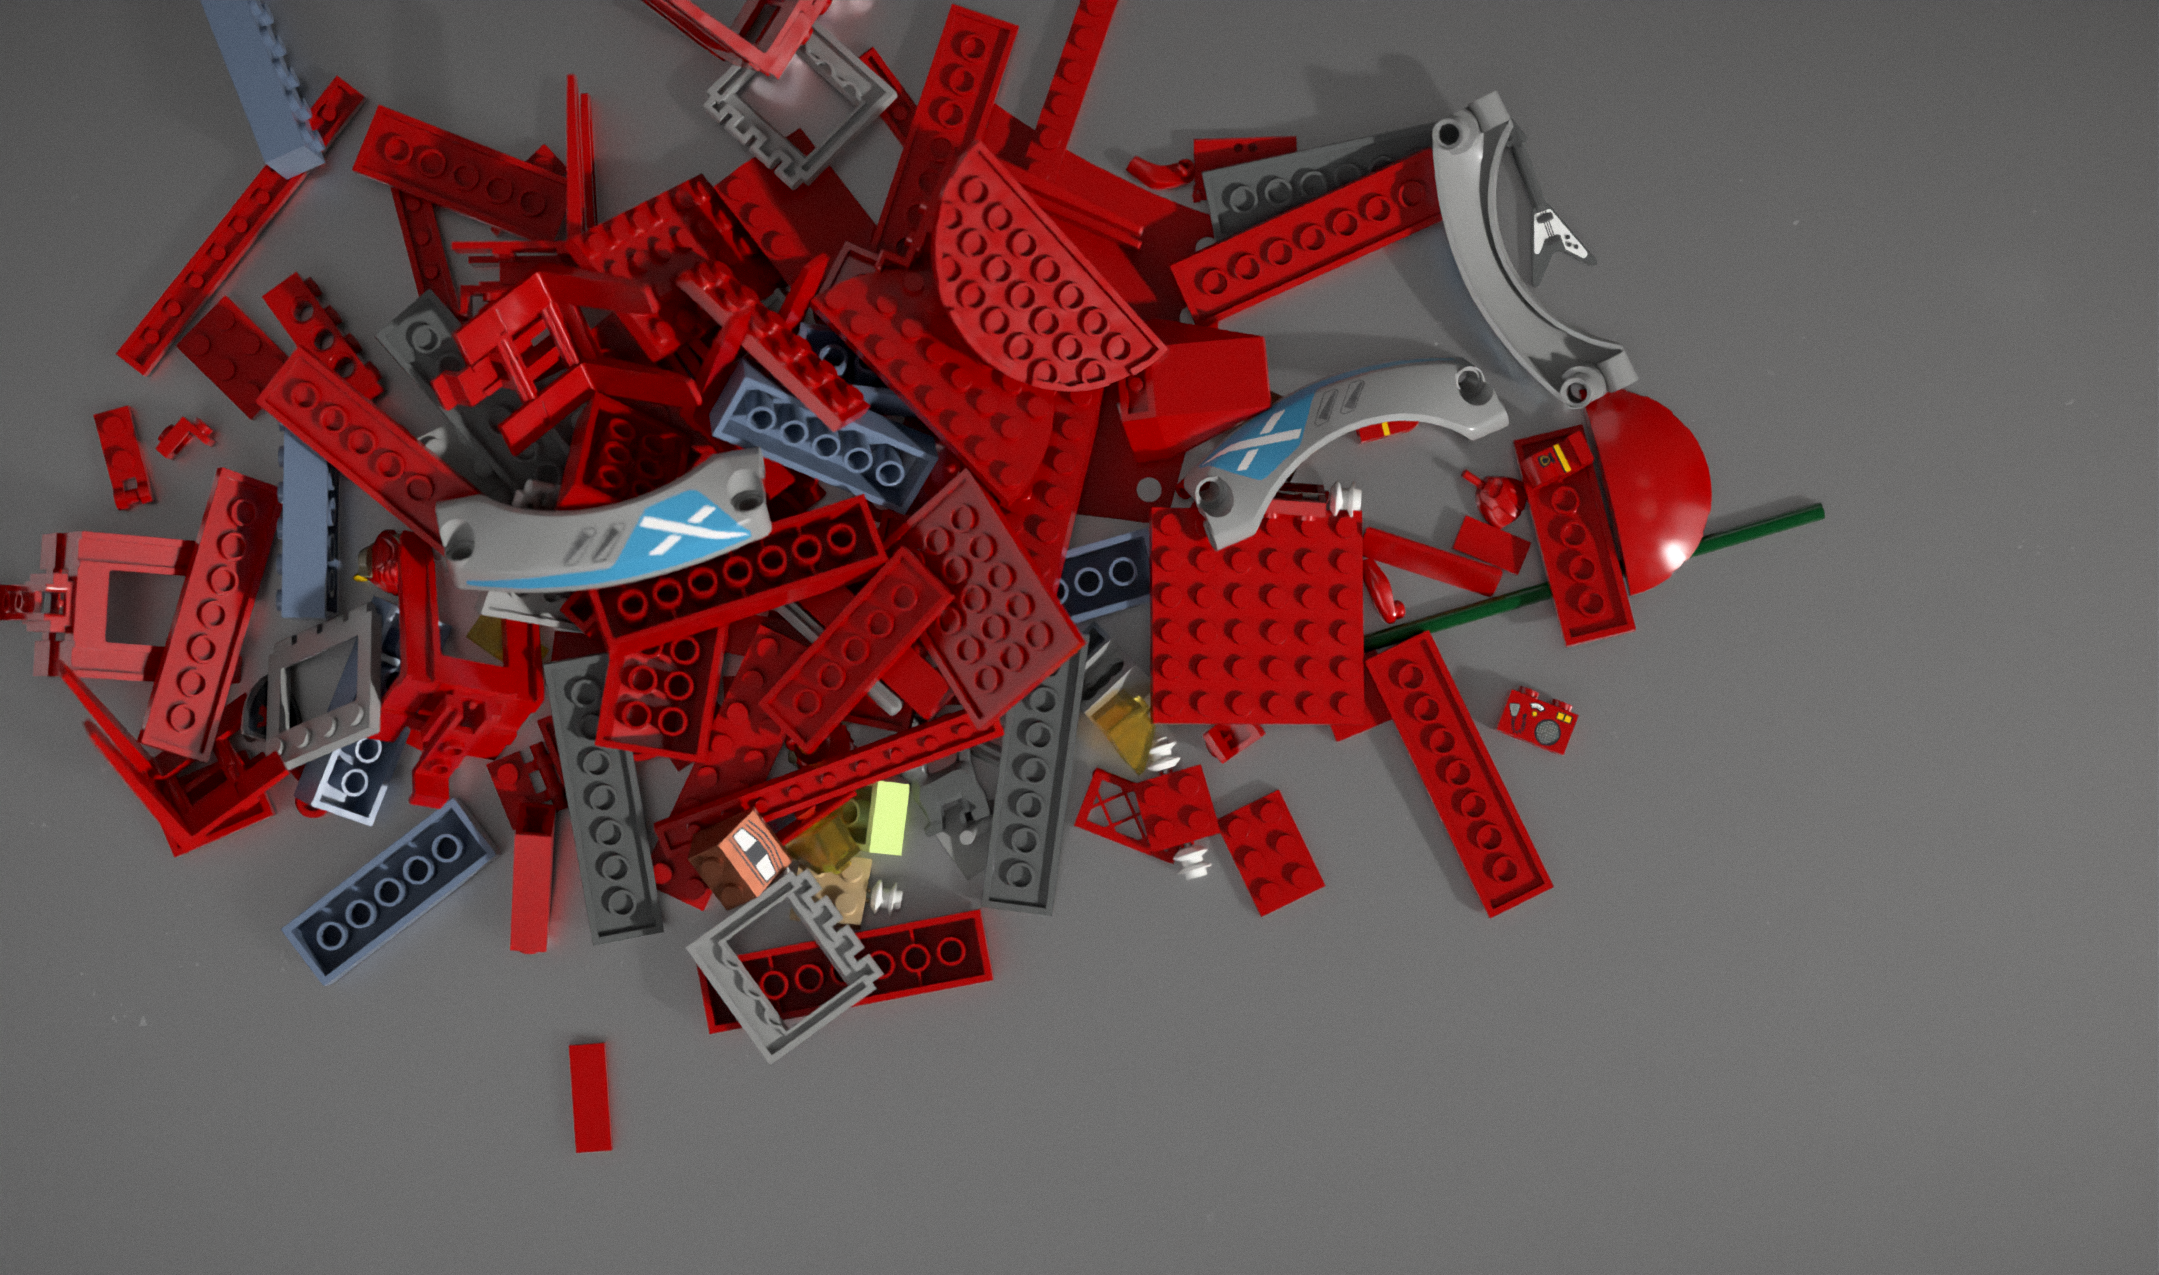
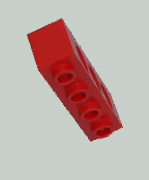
(287, 302)

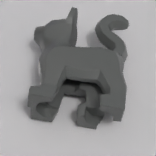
(945, 786)

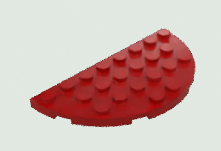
(1025, 289)
(910, 344)

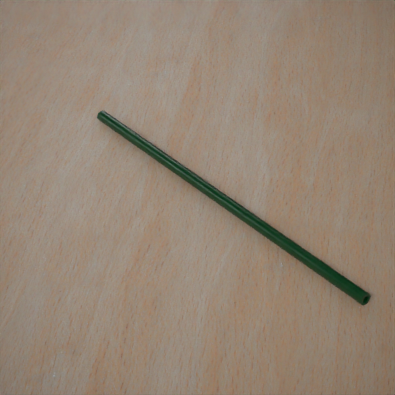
(1542, 592)

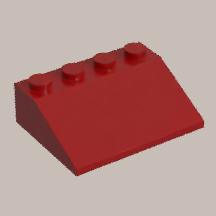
(796, 223)
(619, 456)
(664, 697)

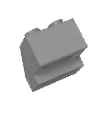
(1108, 672)

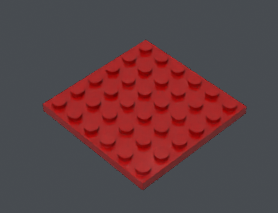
(1259, 625)

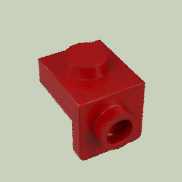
(177, 437)
(1228, 740)

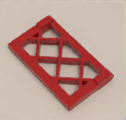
(1109, 831)

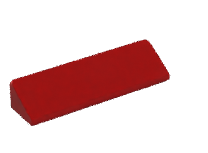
(1430, 562)

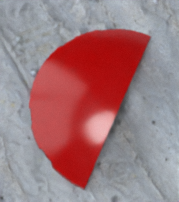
(1652, 483)

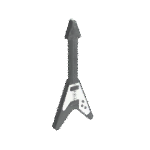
(1549, 231)

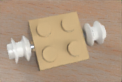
(850, 892)

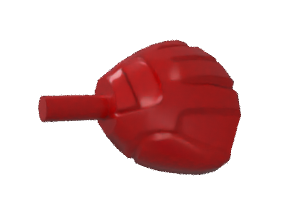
(1498, 498)

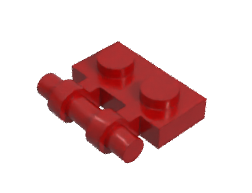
(515, 784)

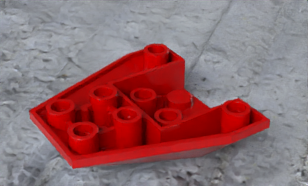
(1193, 390)

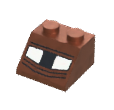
(738, 857)

